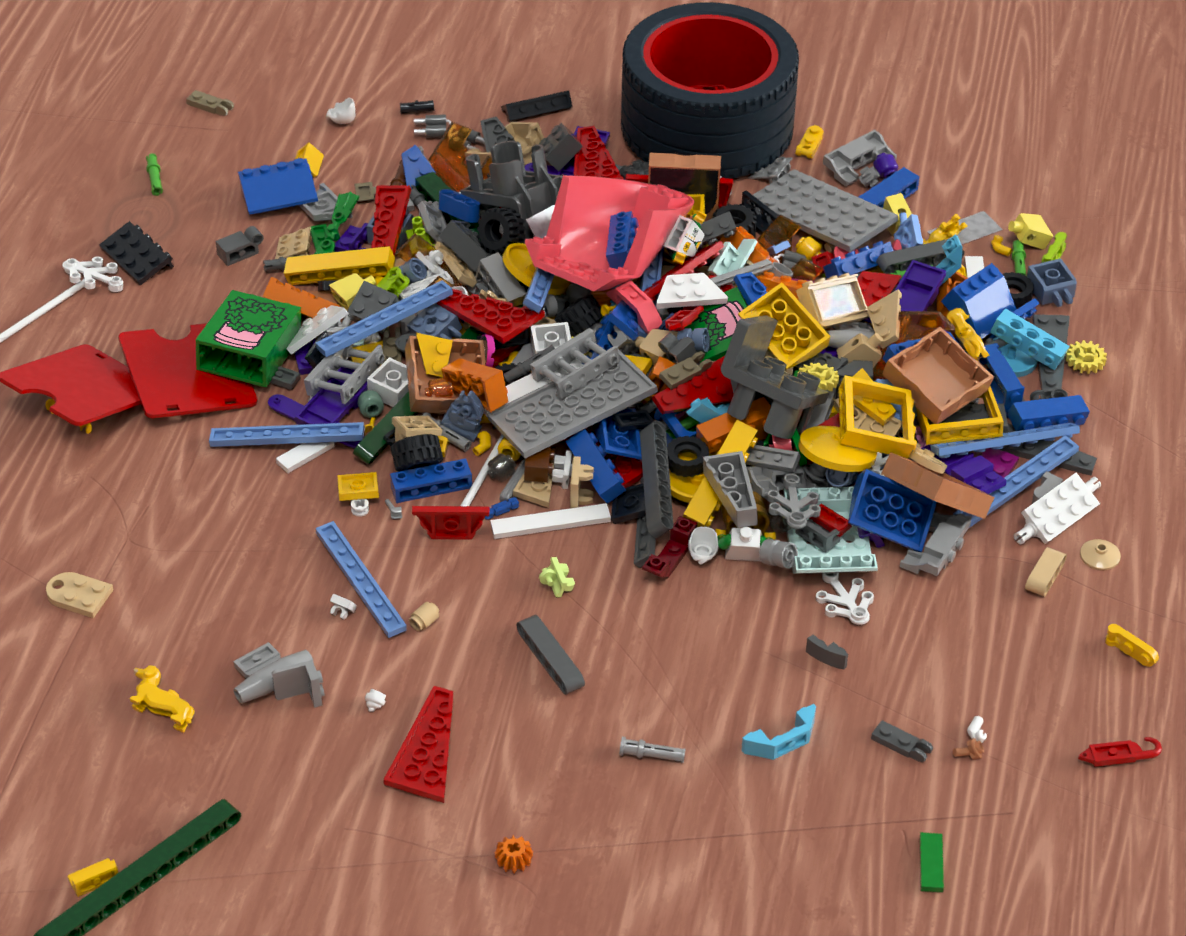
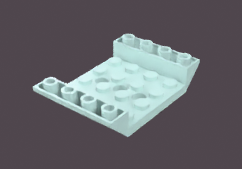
(843, 556)

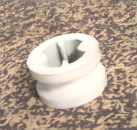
(357, 509)

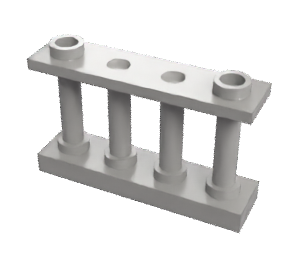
(568, 352)
(328, 369)

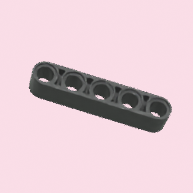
(900, 259)
(550, 654)

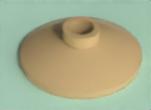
(1100, 554)

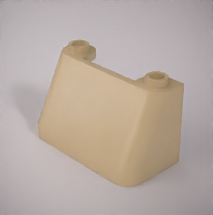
(525, 133)

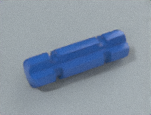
(503, 507)

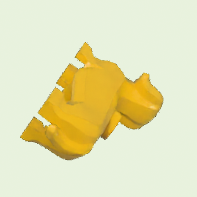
(946, 230)
(966, 334)
(159, 700)

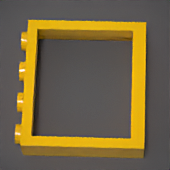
(964, 430)
(871, 440)

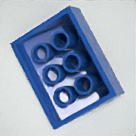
(277, 186)
(982, 298)
(891, 510)

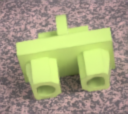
(555, 577)

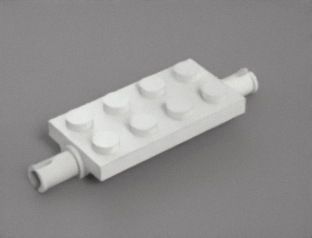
(1058, 509)

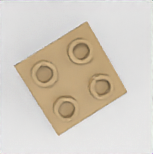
(294, 244)

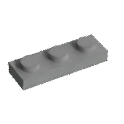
(773, 458)

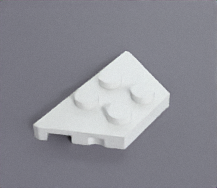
(689, 290)
(313, 327)

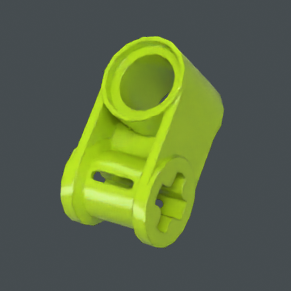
(393, 283)

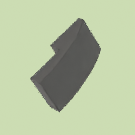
(830, 655)

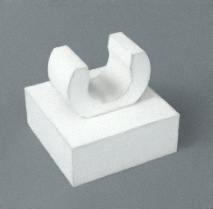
(342, 604)

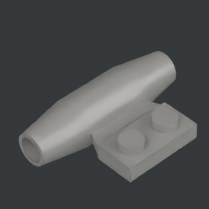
(847, 331)
(259, 667)

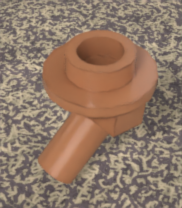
(974, 750)

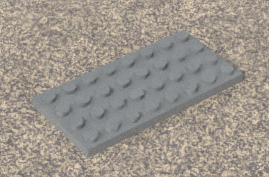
(825, 210)
(545, 419)

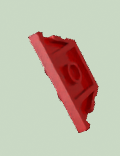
(877, 285)
(451, 521)

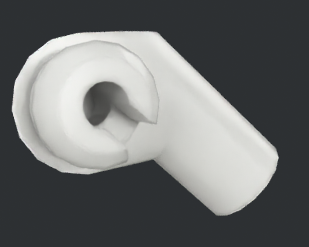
(974, 729)

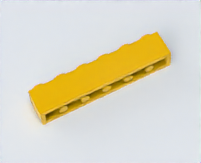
(338, 265)
(705, 500)

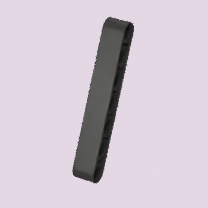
(656, 479)

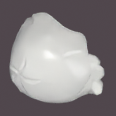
(342, 112)
(703, 544)

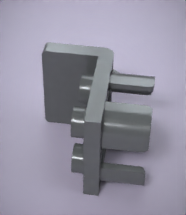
(510, 182)
(752, 378)

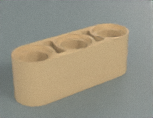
(1045, 572)

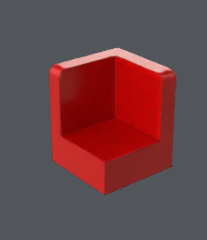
(823, 259)

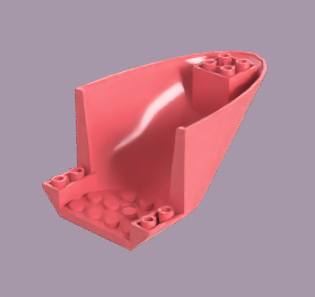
(581, 224)

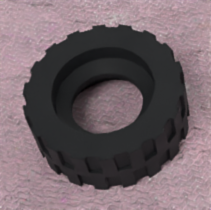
(1020, 282)
(691, 445)

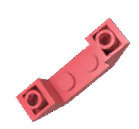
(635, 298)

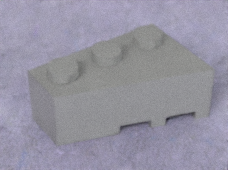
(499, 280)

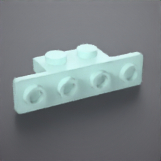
(732, 258)

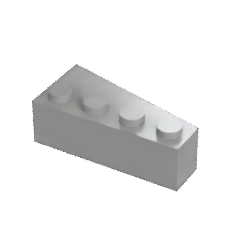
(732, 485)

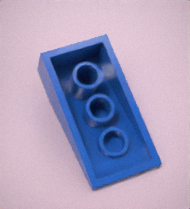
(615, 442)

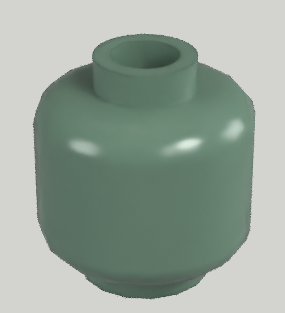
(370, 404)

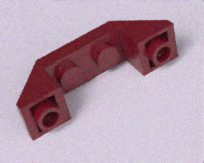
(674, 550)

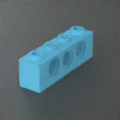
(1029, 339)

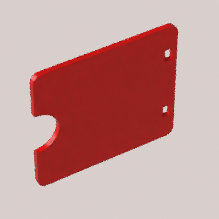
(168, 376)
(78, 383)

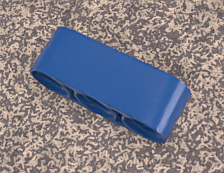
(459, 205)

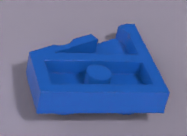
(415, 165)

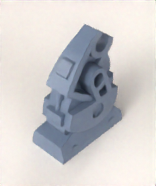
(464, 415)

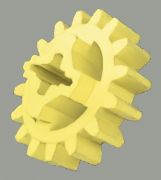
(1086, 357)
(828, 377)

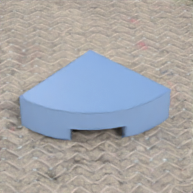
(778, 248)

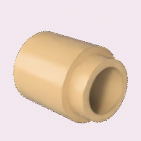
(424, 616)

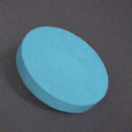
(1019, 361)

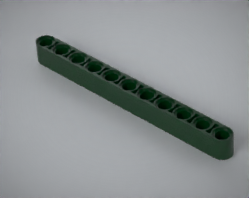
(373, 442)
(144, 872)

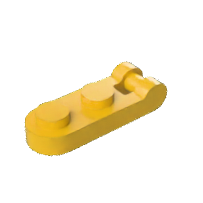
(810, 142)
(1131, 645)

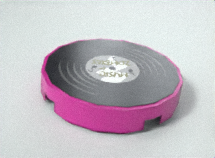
(489, 348)

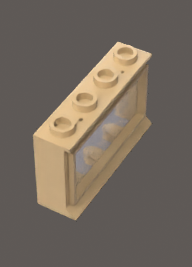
(834, 300)

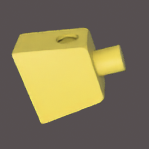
(897, 205)
(1031, 230)
(347, 288)

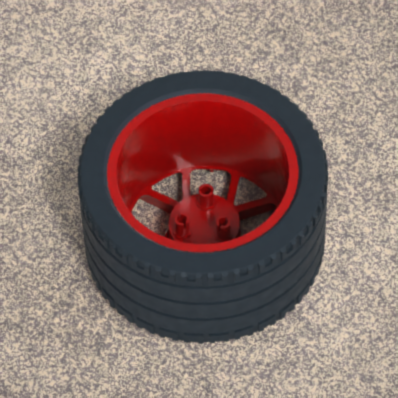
(710, 85)

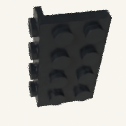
(136, 252)

